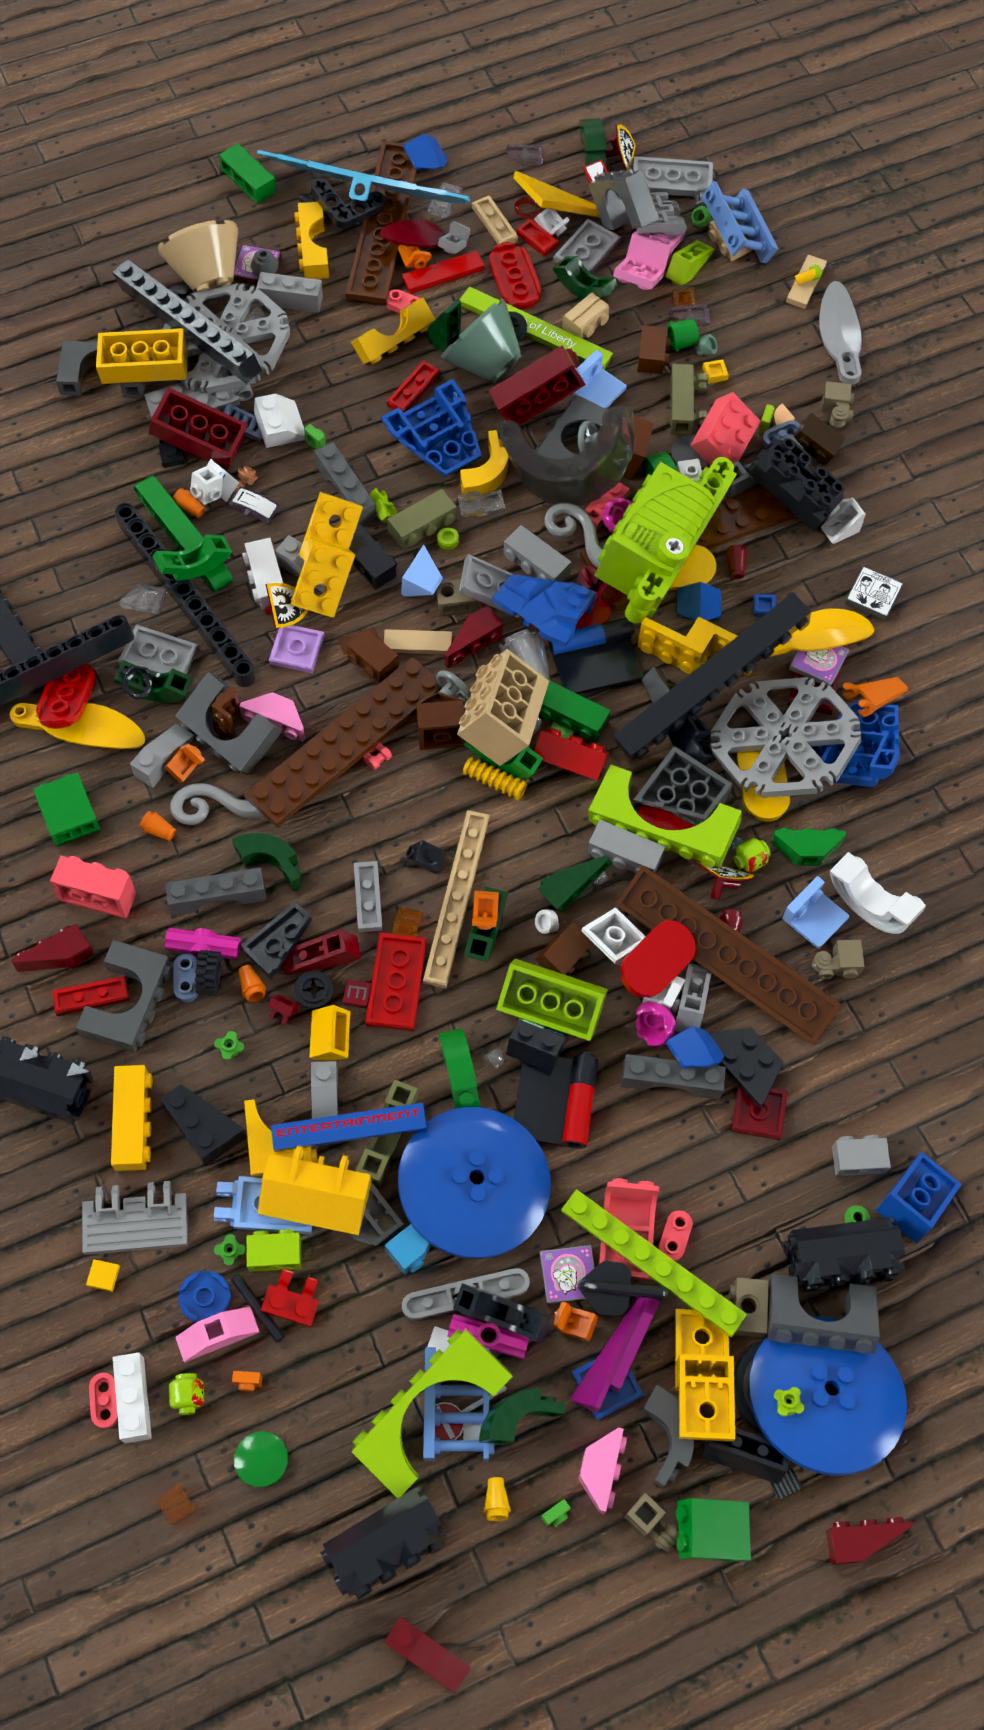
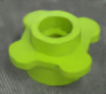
(788, 1409)

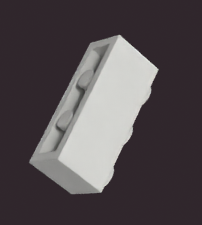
(263, 568)
(131, 1398)

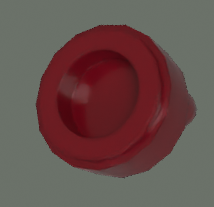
(587, 578)
(609, 594)

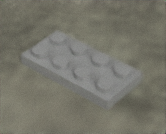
(674, 175)

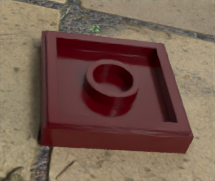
(761, 1122)

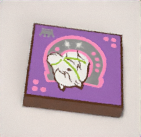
(242, 268)

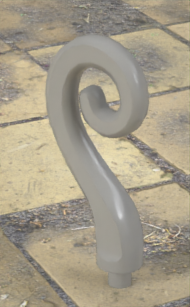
(591, 541)
(237, 806)

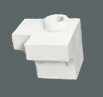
(669, 995)

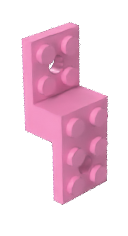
(647, 259)

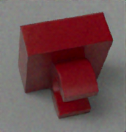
(284, 1006)

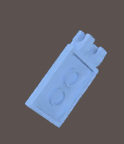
(245, 1208)

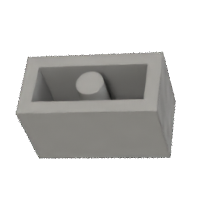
(861, 1156)

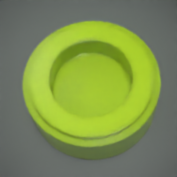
(447, 538)

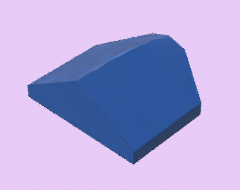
(425, 153)
(698, 601)
(695, 1048)

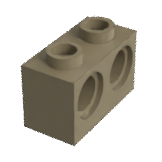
(457, 602)

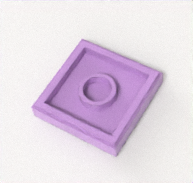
(296, 648)

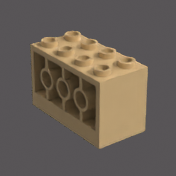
(503, 707)

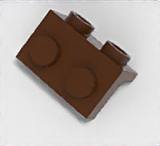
(226, 712)

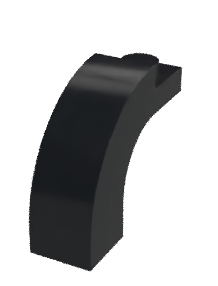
(502, 1312)

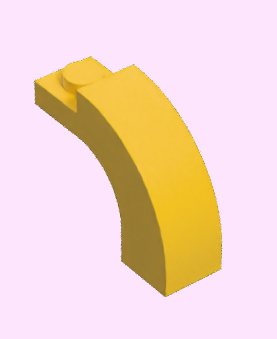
(491, 474)

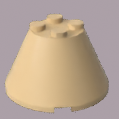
(203, 254)

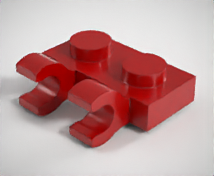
(291, 1305)

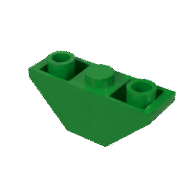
(807, 845)

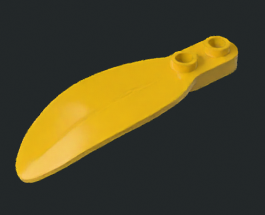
(828, 630)
(96, 727)

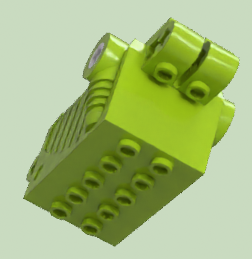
(660, 534)

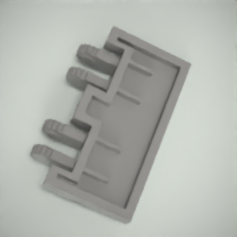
(669, 220)
(136, 1225)

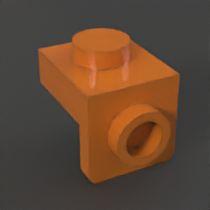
(413, 256)
(184, 762)
(485, 909)
(575, 1322)

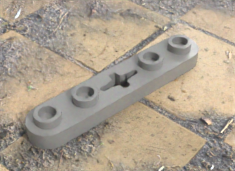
(439, 1299)

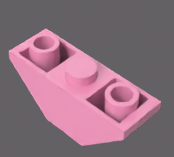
(278, 710)
(216, 1333)
(601, 1468)

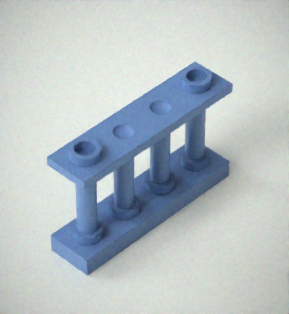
(750, 218)
(434, 1417)

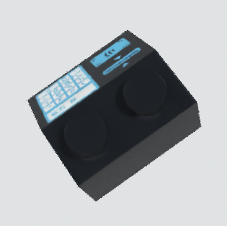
(536, 1044)

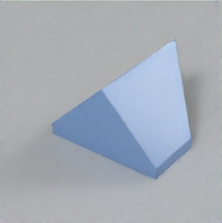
(421, 577)

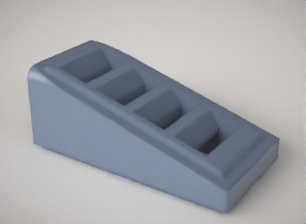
(247, 418)

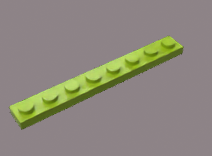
(654, 1263)

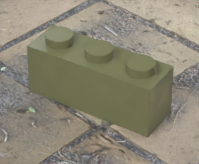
(422, 519)

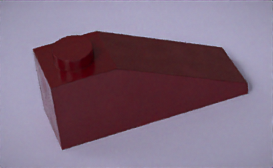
(323, 952)
(427, 1654)

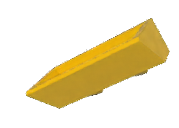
(314, 1192)

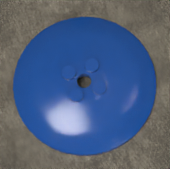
(466, 1216)
(833, 1432)

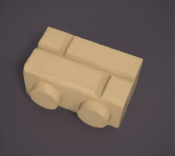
(586, 316)

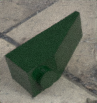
(446, 327)
(568, 884)

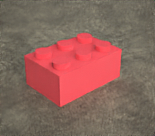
(725, 430)
(93, 886)

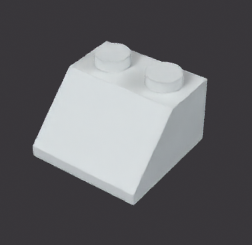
(278, 420)
(613, 935)

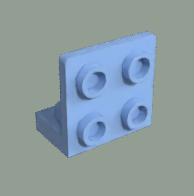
(600, 385)
(815, 914)

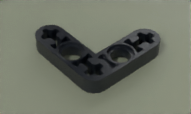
(346, 210)

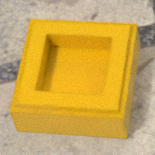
(716, 371)
(103, 1275)

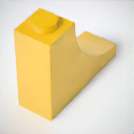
(261, 1142)

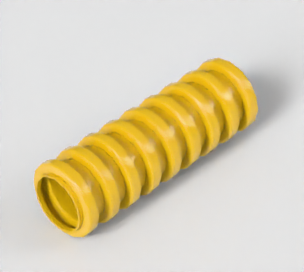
(494, 778)

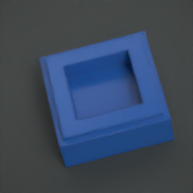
(762, 604)

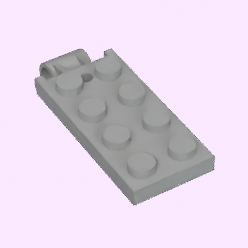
(216, 400)

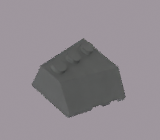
(685, 787)

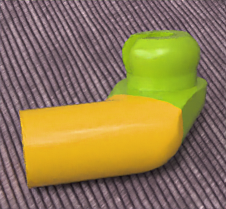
(812, 274)

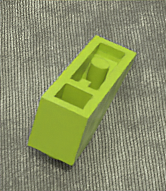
(688, 262)

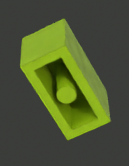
(273, 1251)

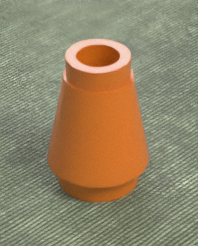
(188, 503)
(157, 826)
(251, 984)

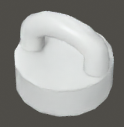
(546, 921)

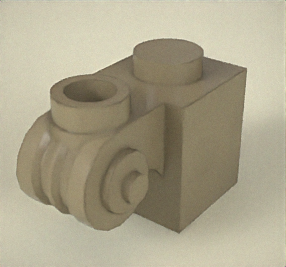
(837, 399)
(846, 962)
(647, 1519)

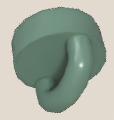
(707, 345)

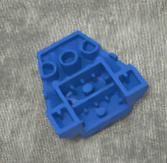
(437, 430)
(546, 604)
(878, 748)

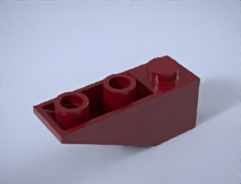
(477, 631)
(60, 951)
(856, 1543)

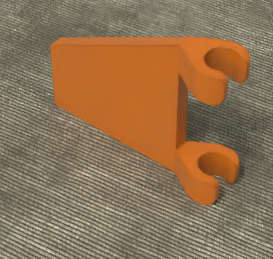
(876, 693)

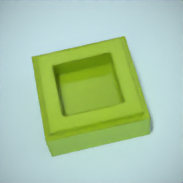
(766, 419)

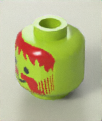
(752, 855)
(186, 1393)

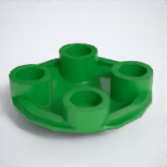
(261, 1459)

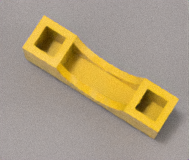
(314, 257)
(413, 318)

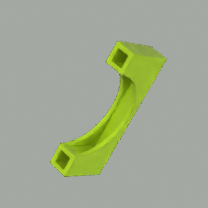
(703, 842)
(382, 1446)

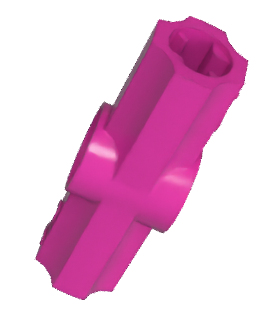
(202, 939)
(506, 1341)

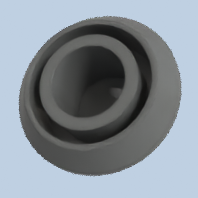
(264, 262)

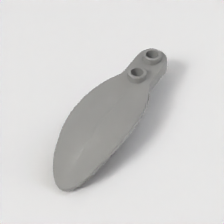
(841, 332)

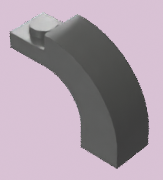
(665, 1410)

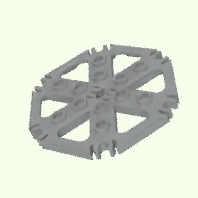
(246, 332)
(795, 747)

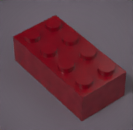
(537, 386)
(197, 428)

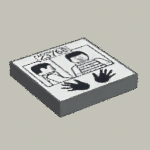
(874, 593)

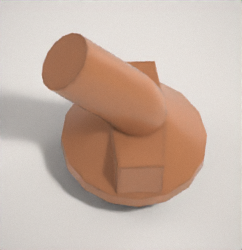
(246, 476)

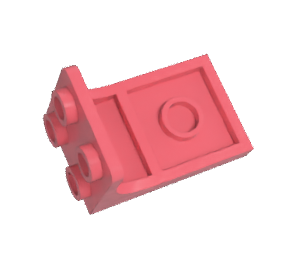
(635, 1208)

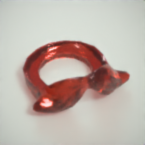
(532, 215)

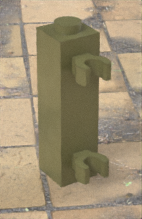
(682, 399)

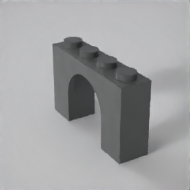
(623, 199)
(76, 360)
(575, 414)
(242, 751)
(128, 1028)
(793, 1325)

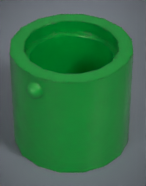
(683, 334)

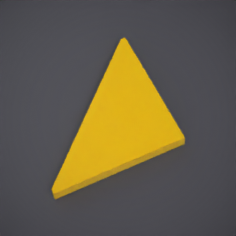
(554, 198)

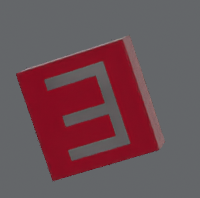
(357, 994)

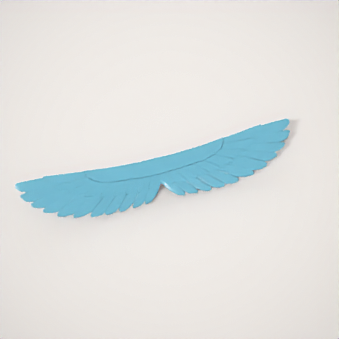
(366, 180)

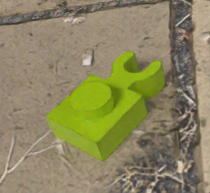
(383, 507)

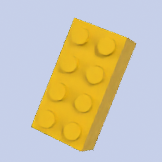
(142, 356)

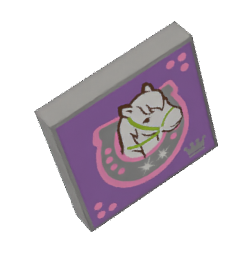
(820, 664)
(563, 1271)

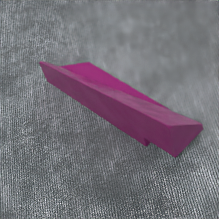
(616, 1357)

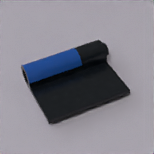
(597, 657)

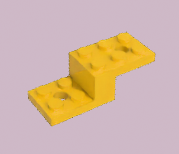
(326, 555)
(683, 652)
(703, 1377)

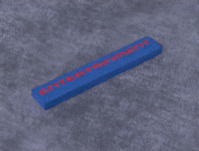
(348, 1127)

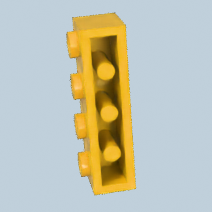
(130, 1118)

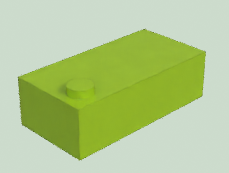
(552, 999)

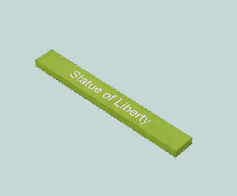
(537, 328)

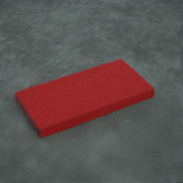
(396, 982)

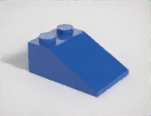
(919, 1197)

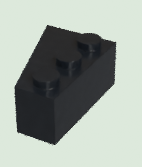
(202, 1125)

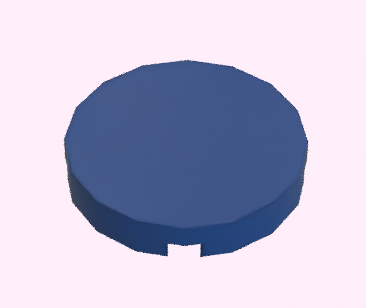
(204, 1295)

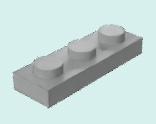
(367, 896)

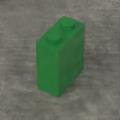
(66, 808)
(713, 1530)

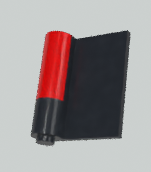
(559, 1103)

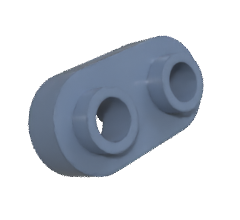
(779, 431)
(184, 976)

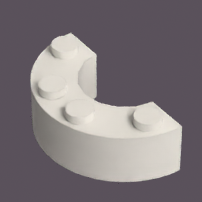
(870, 900)

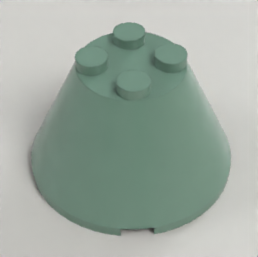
(486, 345)

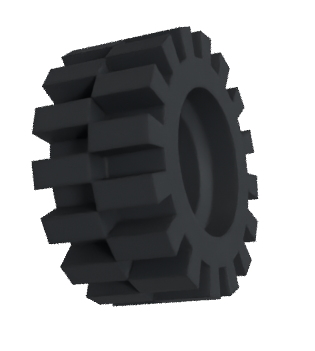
(208, 972)

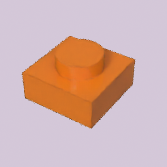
(247, 1380)

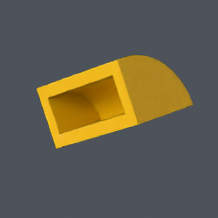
(330, 1033)

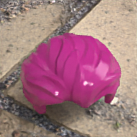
(614, 512)
(655, 1023)

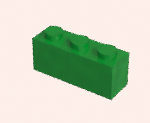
(247, 173)
(574, 712)

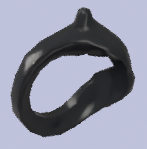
(146, 674)

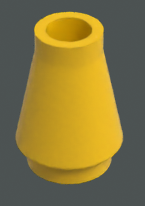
(496, 1500)

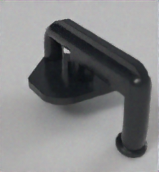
(610, 1288)

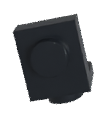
(425, 856)

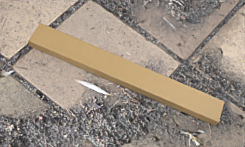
(456, 899)

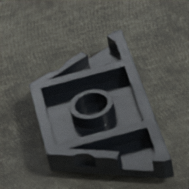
(749, 1062)

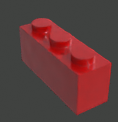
(571, 753)

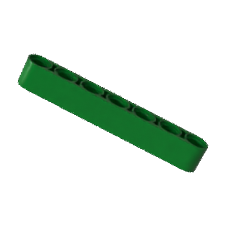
(177, 526)

